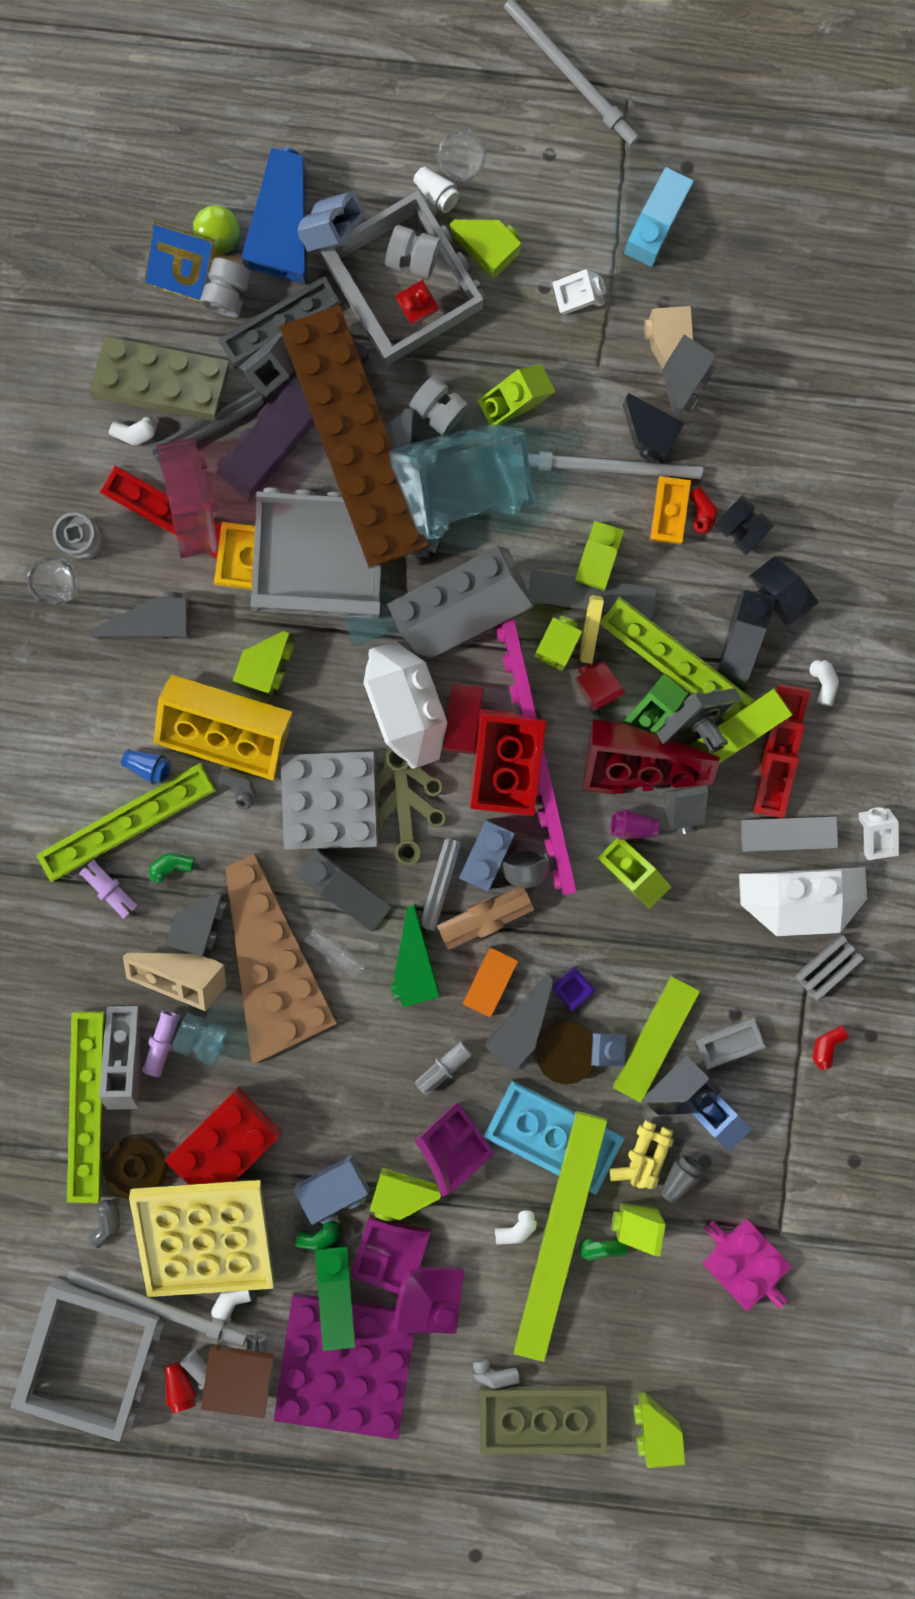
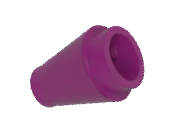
(633, 825)

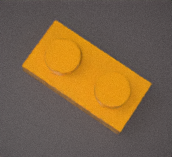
(670, 510)

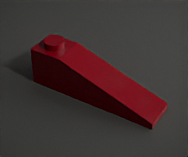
(633, 758)

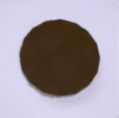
(565, 1052)
(133, 1164)

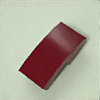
(463, 718)

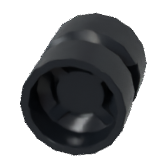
(739, 513)

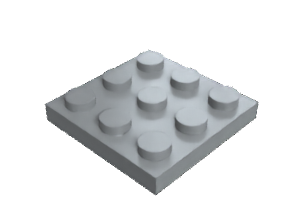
(329, 800)

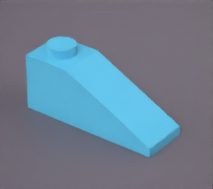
(658, 217)

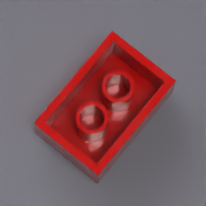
(224, 1142)

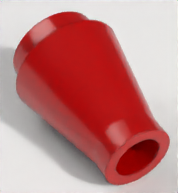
(179, 1390)

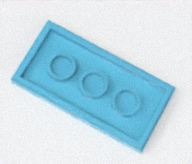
(540, 1132)

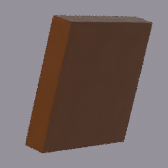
(237, 1381)

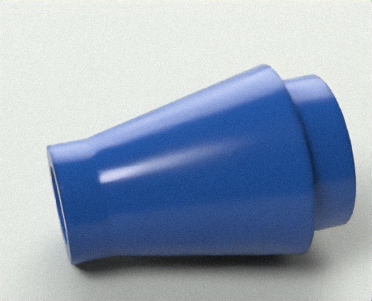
(149, 766)

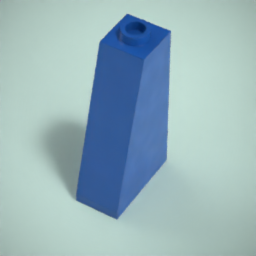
(273, 234)

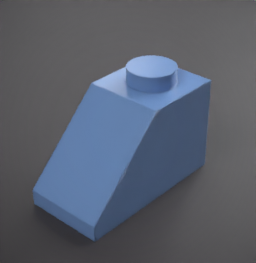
(723, 1123)

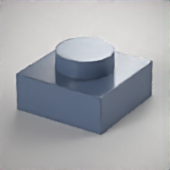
(608, 1049)

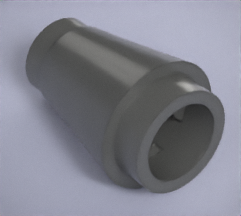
(681, 1179)

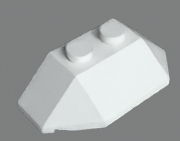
(405, 704)
(804, 899)

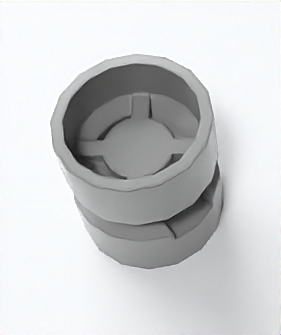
(412, 252)
(226, 285)
(438, 405)
(78, 536)

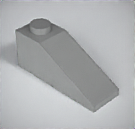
(121, 1059)

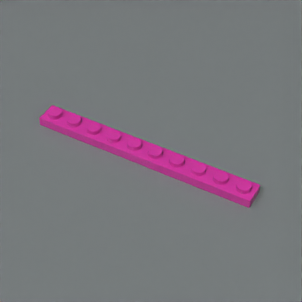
(548, 814)

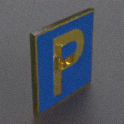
(178, 261)

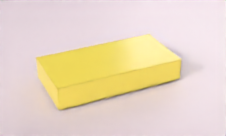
(591, 628)

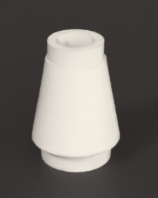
(438, 190)

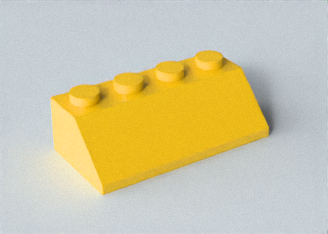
(221, 727)

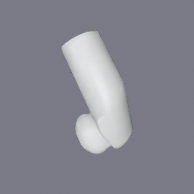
(135, 434)
(828, 679)
(519, 1232)
(226, 1302)

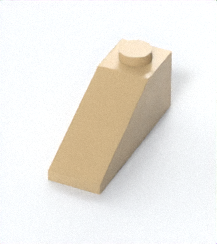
(666, 329)
(180, 976)

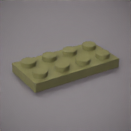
(159, 378)
(543, 1420)

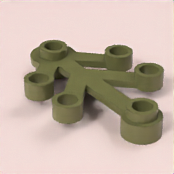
(402, 798)

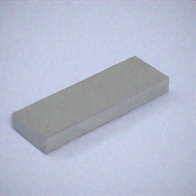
(789, 834)

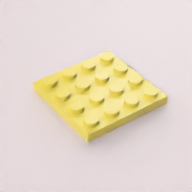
(202, 1238)

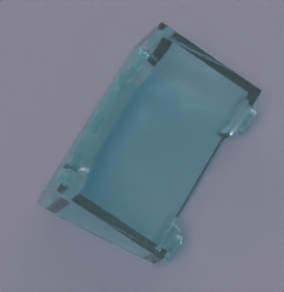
(463, 476)

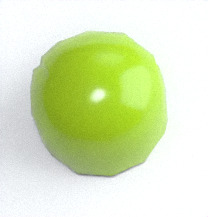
(219, 225)

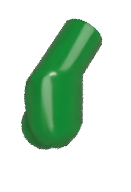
(167, 863)
(320, 1240)
(594, 1250)

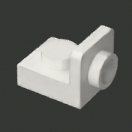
(579, 291)
(880, 833)

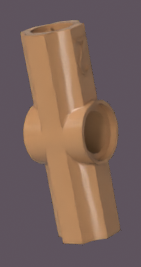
(485, 917)

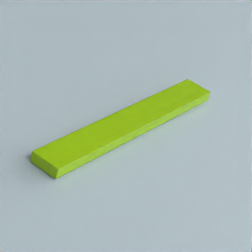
(560, 1236)

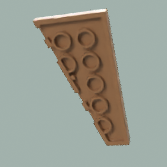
(276, 979)

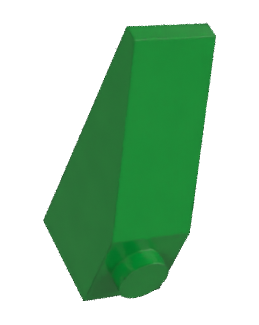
(413, 971)
(334, 1298)

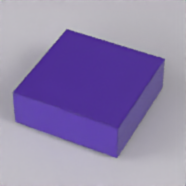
(573, 988)

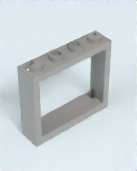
(456, 263)
(26, 1402)

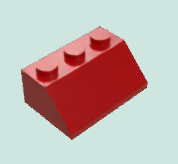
(506, 762)

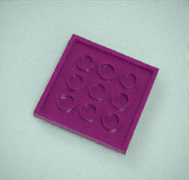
(348, 1387)

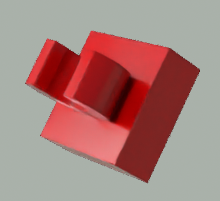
(417, 302)

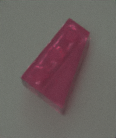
(188, 496)

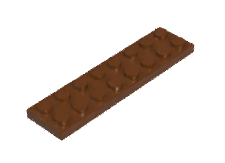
(352, 434)

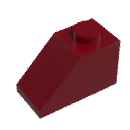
(598, 685)

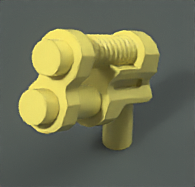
(643, 1168)

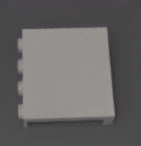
(310, 558)

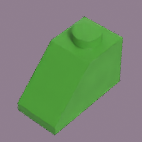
(656, 705)

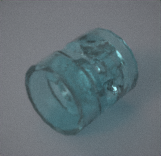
(198, 1038)

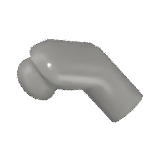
(493, 1378)

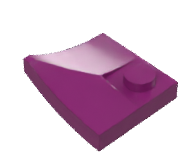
(453, 1148)
(388, 1251)
(429, 1300)

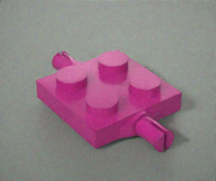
(746, 1264)

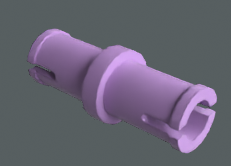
(108, 889)
(161, 1043)

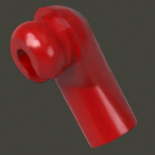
(706, 511)
(825, 1046)

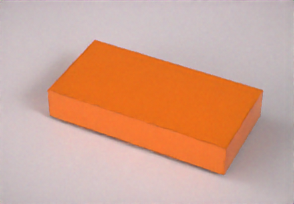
(490, 982)

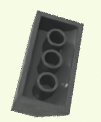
(461, 603)

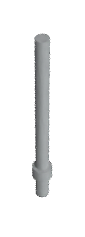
(611, 115)
(546, 461)
(214, 1329)

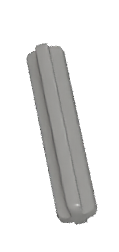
(440, 884)

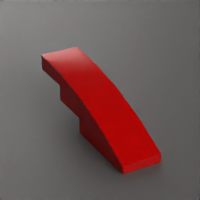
(780, 755)

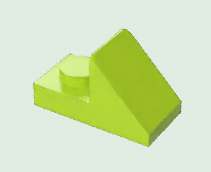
(599, 555)

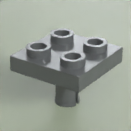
(700, 718)

